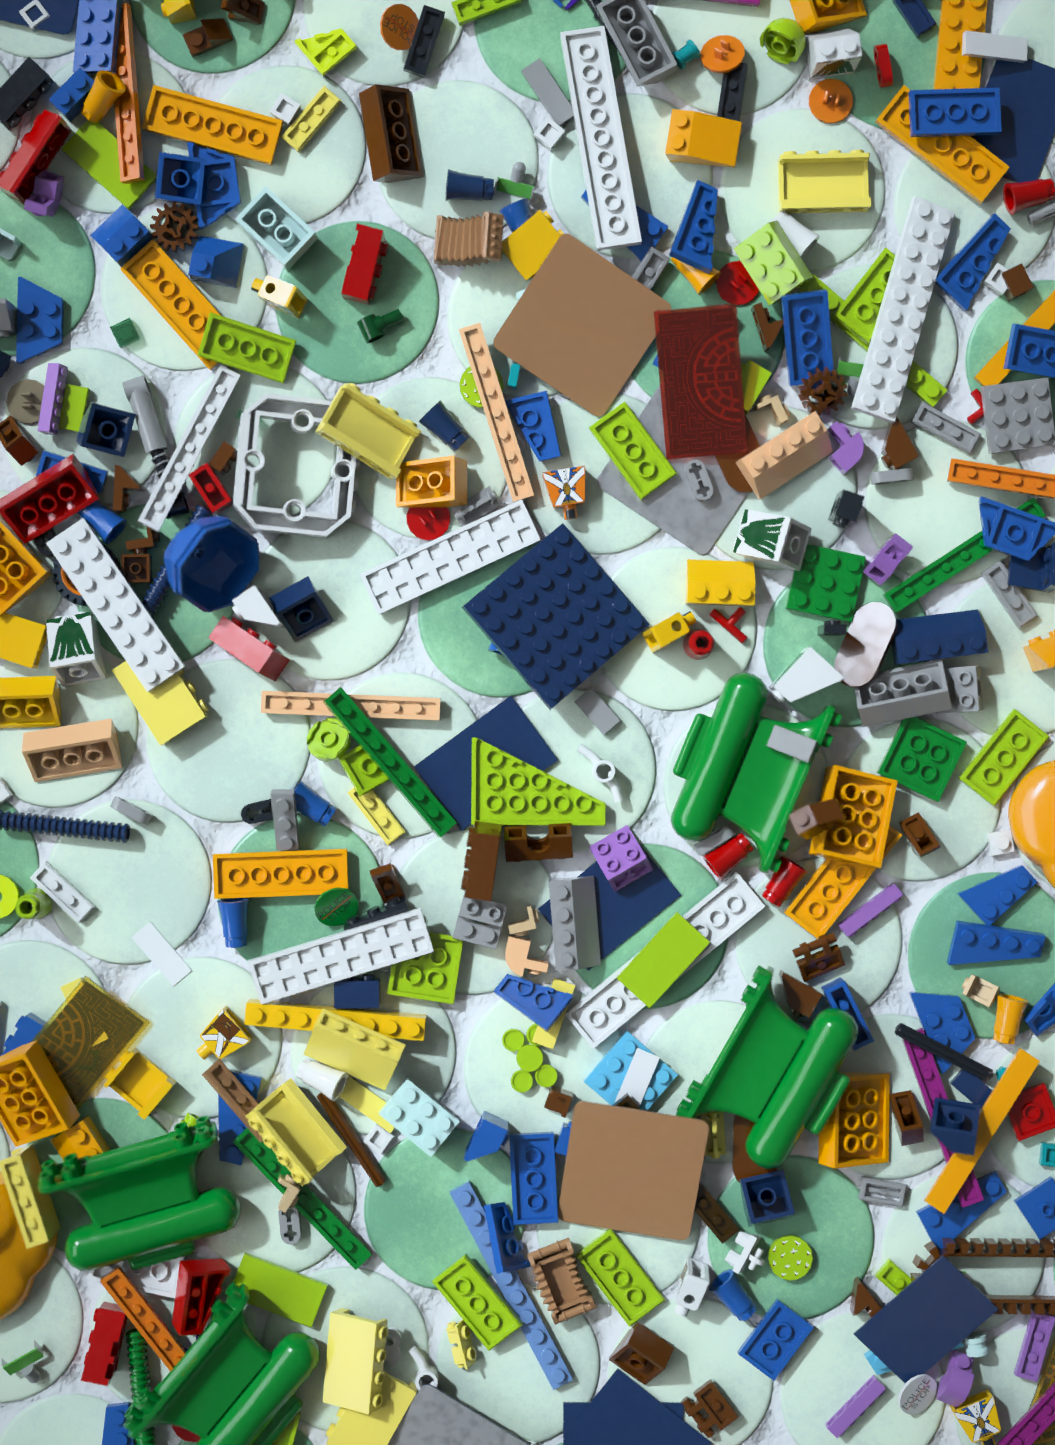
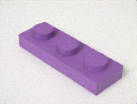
(1034, 1346)

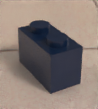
(357, 992)

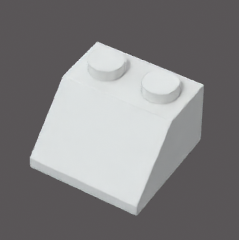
(255, 607)

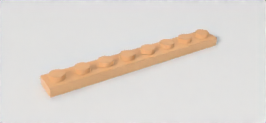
(496, 412)
(371, 705)

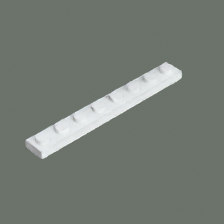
(189, 448)

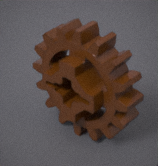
(182, 225)
(821, 389)

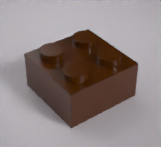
(224, 458)
(137, 567)

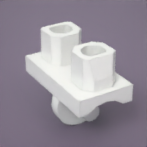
(739, 1260)

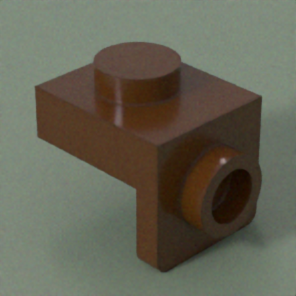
(140, 546)

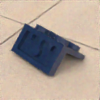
(1036, 573)

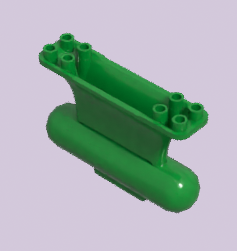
(732, 766)
(776, 1073)
(142, 1200)
(230, 1383)

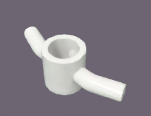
(596, 761)
(424, 1369)

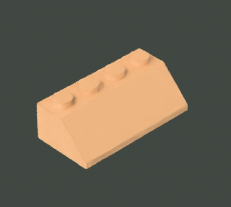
(786, 455)
(72, 750)

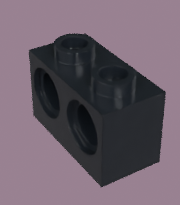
(846, 508)

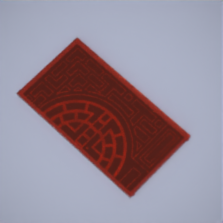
(700, 381)

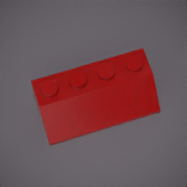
(34, 155)
(48, 499)

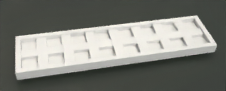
(450, 557)
(115, 605)
(340, 955)

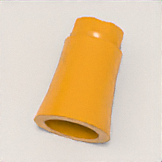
(102, 96)
(698, 279)
(1008, 1017)

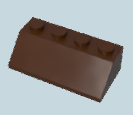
(390, 134)

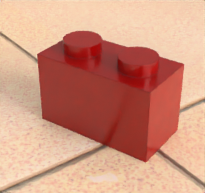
(211, 489)

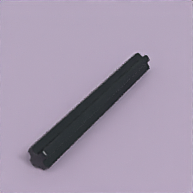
(944, 1052)

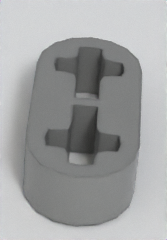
(891, 476)
(693, 481)
(131, 810)
(714, 839)
(284, 1226)

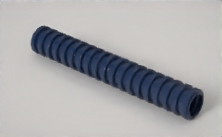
(161, 583)
(64, 826)

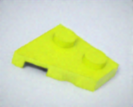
(327, 49)

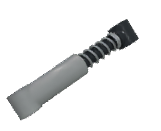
(151, 433)

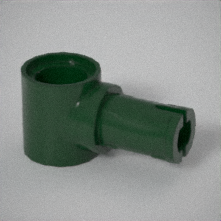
(374, 326)

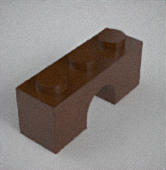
(554, 845)

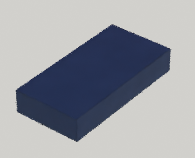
(915, 16)
(971, 1087)

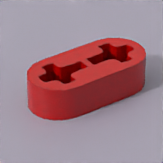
(883, 65)

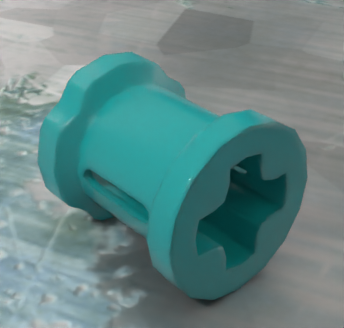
(686, 54)

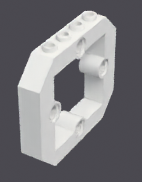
(275, 519)

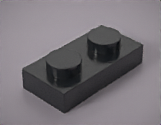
(832, 628)

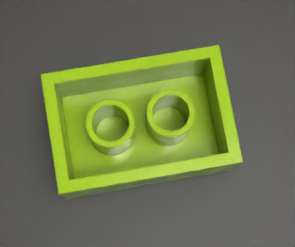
(773, 262)

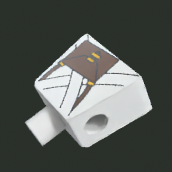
(691, 1286)

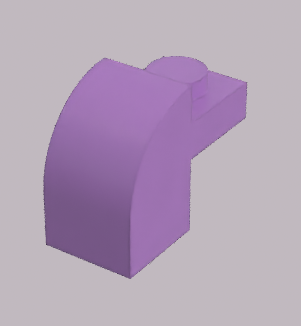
(46, 194)
(850, 449)
(887, 559)
(958, 1379)

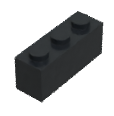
(22, 92)

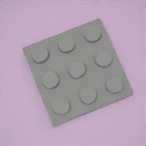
(1018, 415)

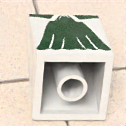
(832, 53)
(772, 539)
(75, 649)
(804, 676)

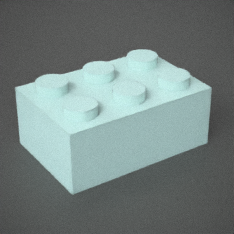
(276, 228)
(419, 1116)

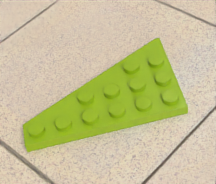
(520, 794)

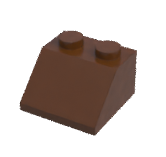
(642, 1353)

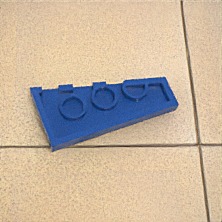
(992, 943)
(229, 1123)
(958, 1217)

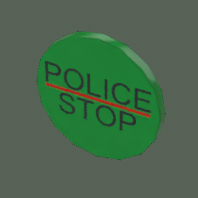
(336, 906)

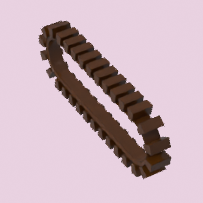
(991, 1251)

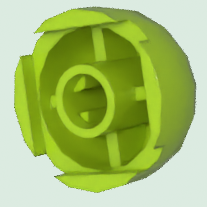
(783, 40)

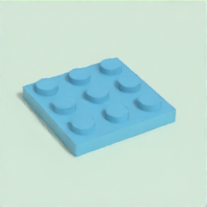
(611, 1071)

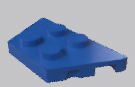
(220, 185)
(38, 320)
(1013, 530)
(944, 1021)

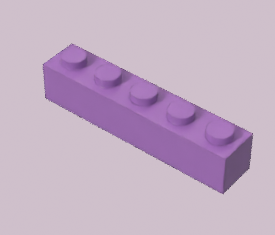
(52, 399)
(870, 910)
(855, 1406)

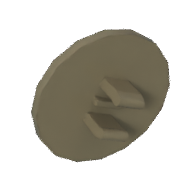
(25, 401)

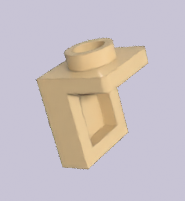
(778, 409)
(521, 927)
(980, 990)
(289, 1198)

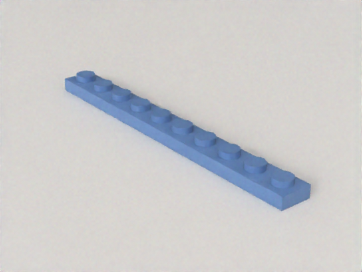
(513, 1289)

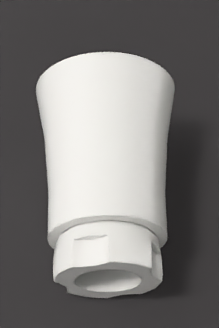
(799, 235)
(322, 1078)

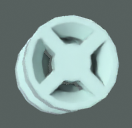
(976, 1344)

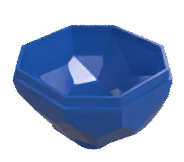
(211, 562)

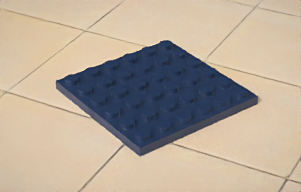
(555, 616)

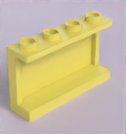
(823, 182)
(368, 430)
(168, 707)
(354, 1049)
(295, 1132)
(33, 1209)
(355, 1362)
(378, 1426)

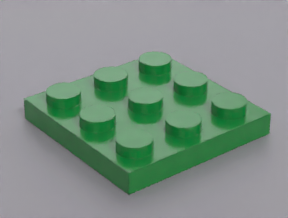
(826, 583)
(922, 757)

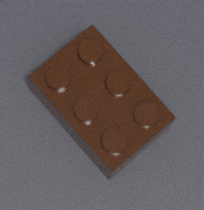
(481, 860)

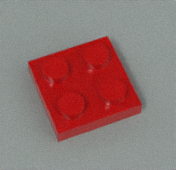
(1032, 1112)

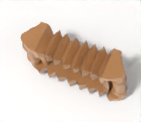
(468, 240)
(559, 1281)

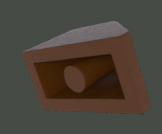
(16, 441)
(897, 447)
(816, 818)
(799, 995)
(906, 1118)

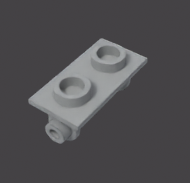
(476, 506)

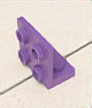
(621, 858)

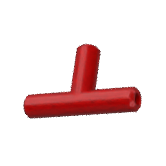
(973, 418)
(729, 624)

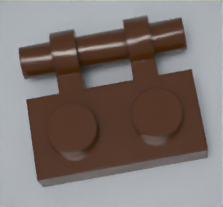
(820, 962)
(714, 1403)

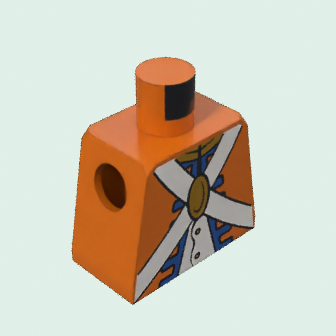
(566, 489)

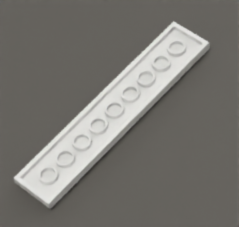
(600, 138)
(903, 310)
(714, 917)

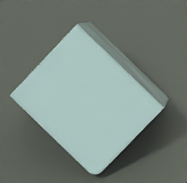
(8, 245)

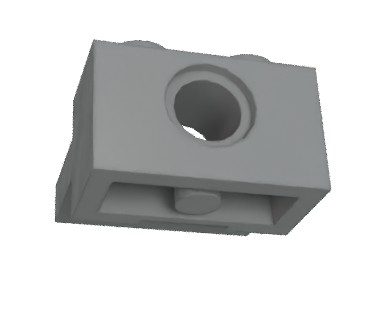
(964, 689)
(483, 911)

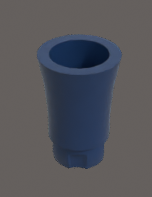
(468, 187)
(444, 426)

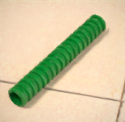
(139, 1377)

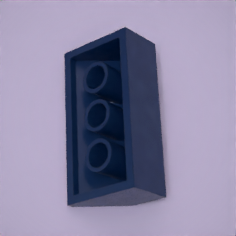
(939, 637)

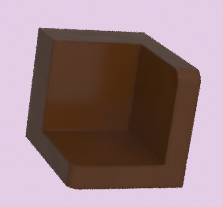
(1016, 282)
(558, 1100)

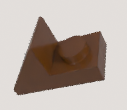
(244, 10)
(208, 36)
(766, 331)
(122, 482)
(919, 835)
(387, 882)
(862, 1298)

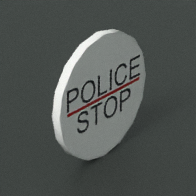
(917, 1394)

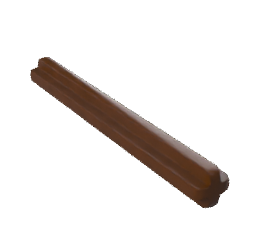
(352, 1140)

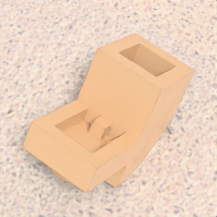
(517, 959)

